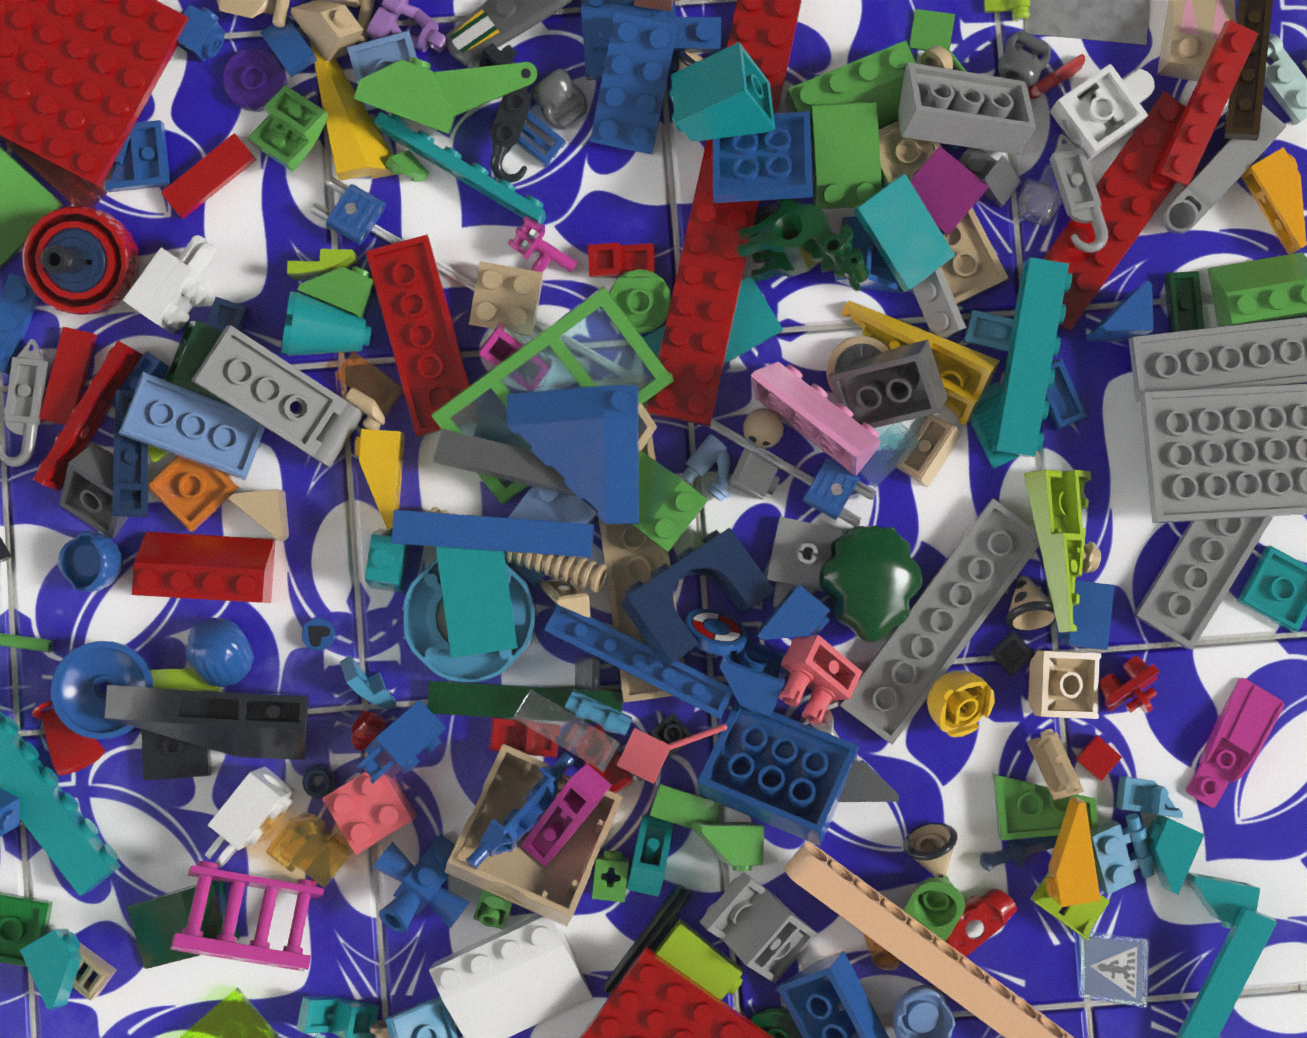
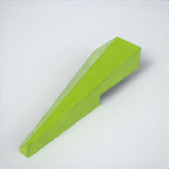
(1057, 513)

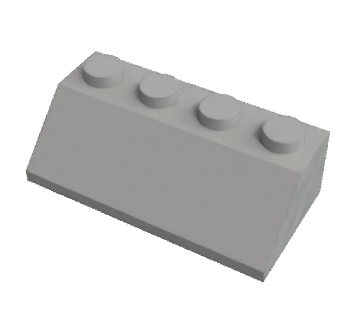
(965, 109)

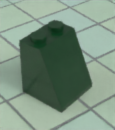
(191, 352)

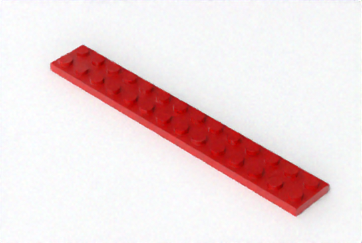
(709, 262)

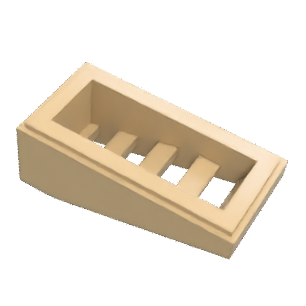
(101, 967)

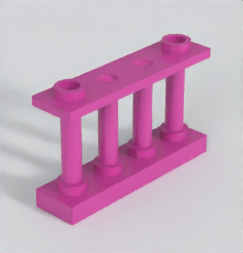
(225, 943)

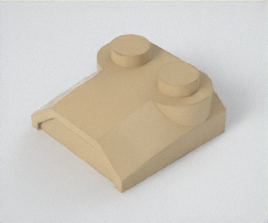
(1064, 684)

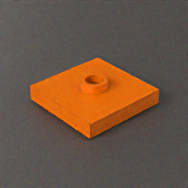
(192, 490)

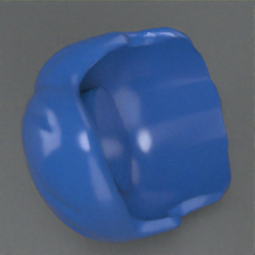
(90, 561)
(219, 652)

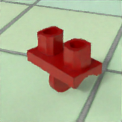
(1141, 677)

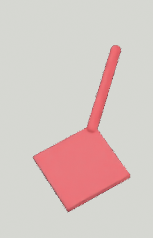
(646, 754)

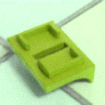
(1076, 917)

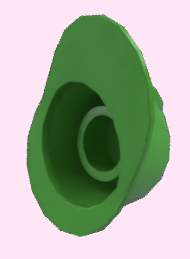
(936, 905)

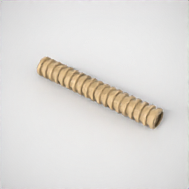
(567, 567)

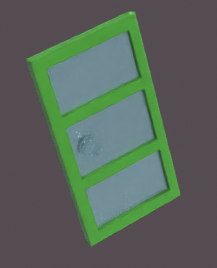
(581, 349)

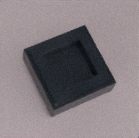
(1011, 653)

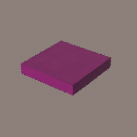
(947, 189)

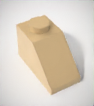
(328, 27)

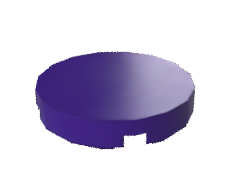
(253, 78)

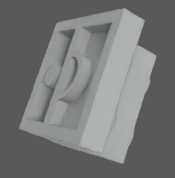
(758, 927)

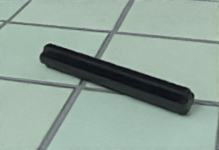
(650, 934)

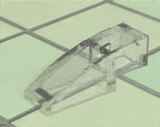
(566, 730)

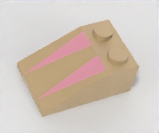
(1191, 35)

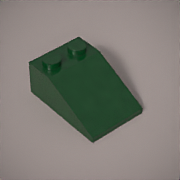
(164, 915)

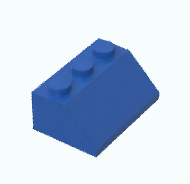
(831, 1001)

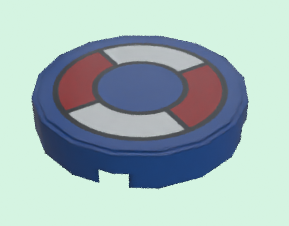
(716, 631)

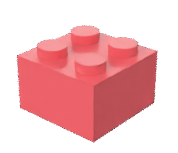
(369, 810)

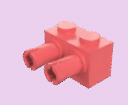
(820, 668)

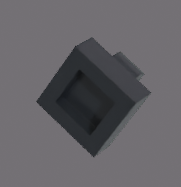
(493, 56)

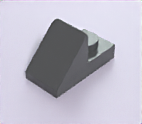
(996, 174)

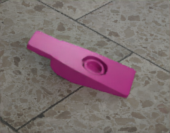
(1234, 740)

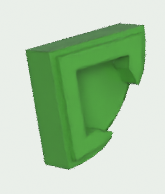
(407, 165)

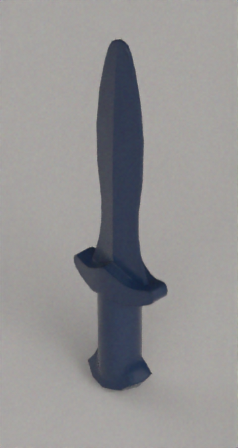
(1017, 851)

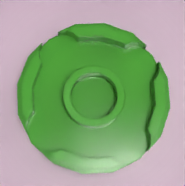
(642, 298)

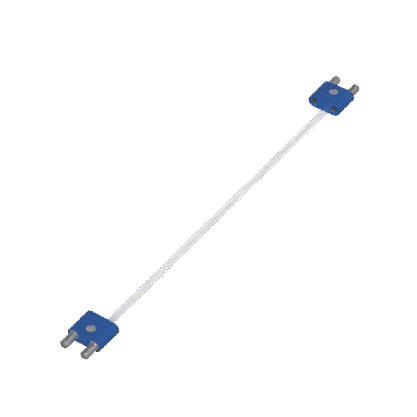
(829, 490)

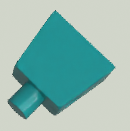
(386, 562)

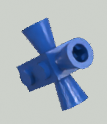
(419, 885)

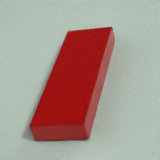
(208, 176)
(68, 375)

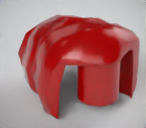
(366, 729)

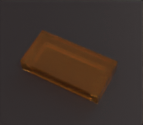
(369, 380)

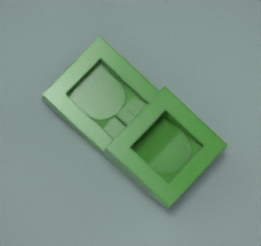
(683, 807)

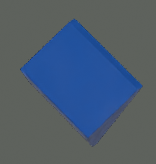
(1128, 318)

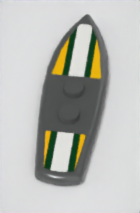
(497, 24)

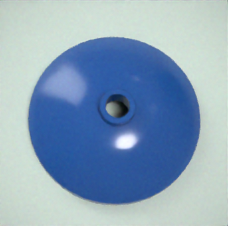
(78, 680)

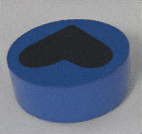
(318, 634)

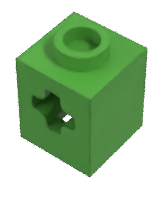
(610, 890)

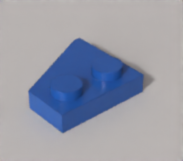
(142, 159)

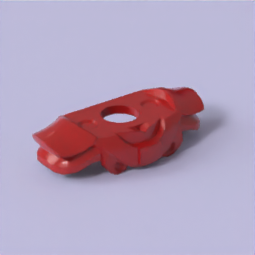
(991, 909)

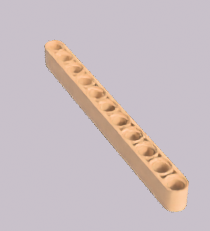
(917, 946)

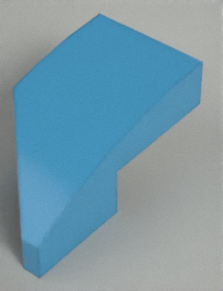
(369, 688)
(1145, 797)

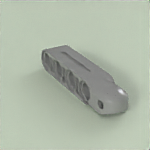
(1219, 176)

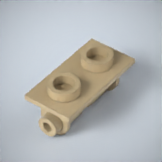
(1055, 765)

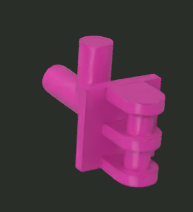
(536, 242)

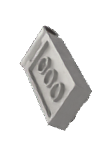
(264, 388)

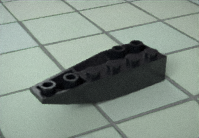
(217, 719)

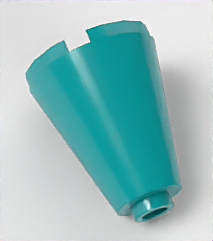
(321, 328)

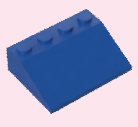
(778, 772)

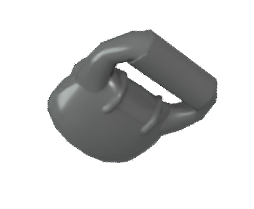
(1020, 64)
(554, 92)

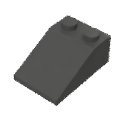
(892, 386)

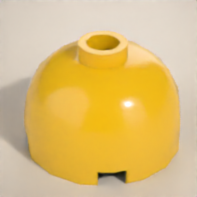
(959, 702)

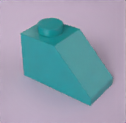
(1173, 850)
(650, 856)
(1223, 896)
(54, 965)

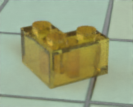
(311, 848)

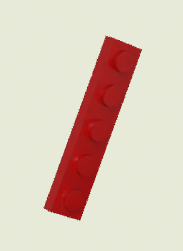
(1207, 103)
(87, 415)

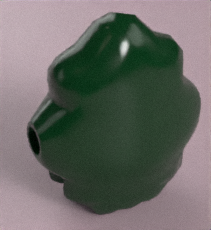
(870, 580)

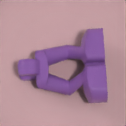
(384, 24)

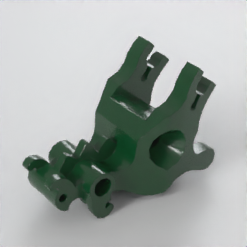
(798, 241)

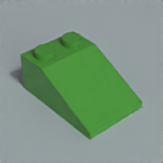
(845, 154)
(665, 503)

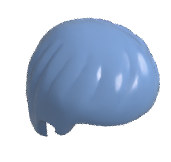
(923, 1014)

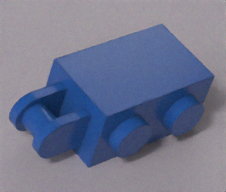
(402, 742)

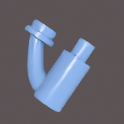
(703, 459)

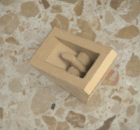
(267, 509)

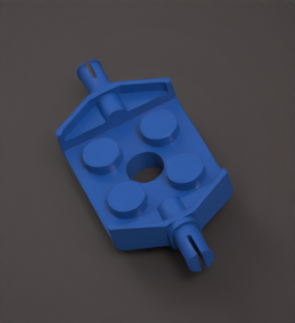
(518, 822)

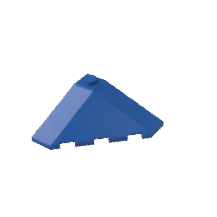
(589, 440)

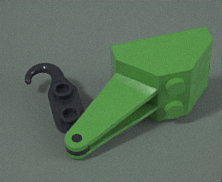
(437, 98)

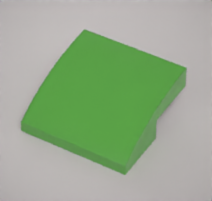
(289, 128)

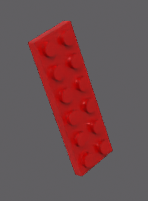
(418, 328)

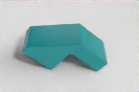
(337, 1015)

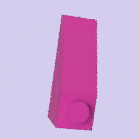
(566, 814)

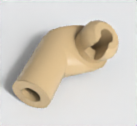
(367, 405)

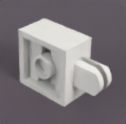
(1103, 109)
(172, 285)
(248, 813)

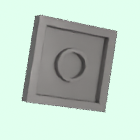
(800, 552)

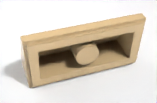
(936, 444)
(567, 596)

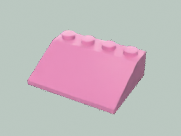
(815, 416)

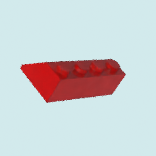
(204, 567)

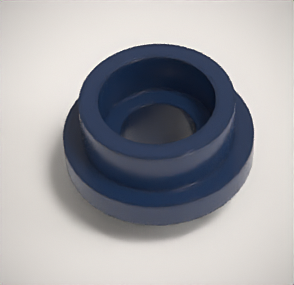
(309, 785)

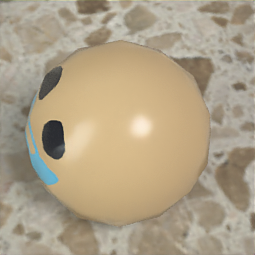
(763, 428)

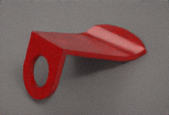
(67, 749)

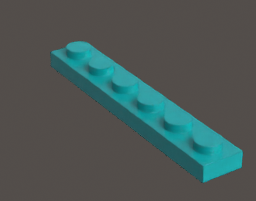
(451, 162)

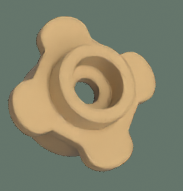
(1091, 558)

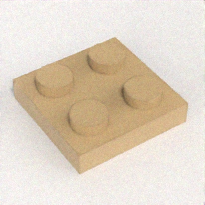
(506, 296)

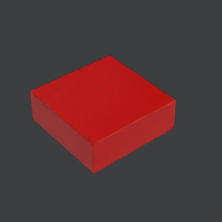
(1098, 757)

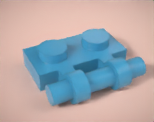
(591, 709)
(1111, 856)

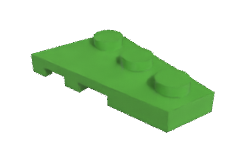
(1030, 811)

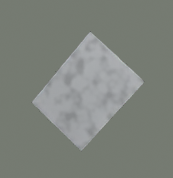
(1090, 19)

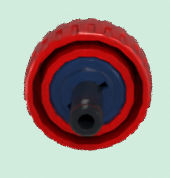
(80, 260)

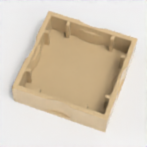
(517, 874)

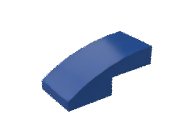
(289, 47)

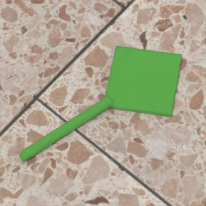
(933, 29)

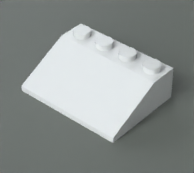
(511, 980)

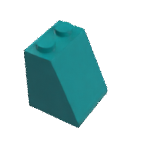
(722, 97)

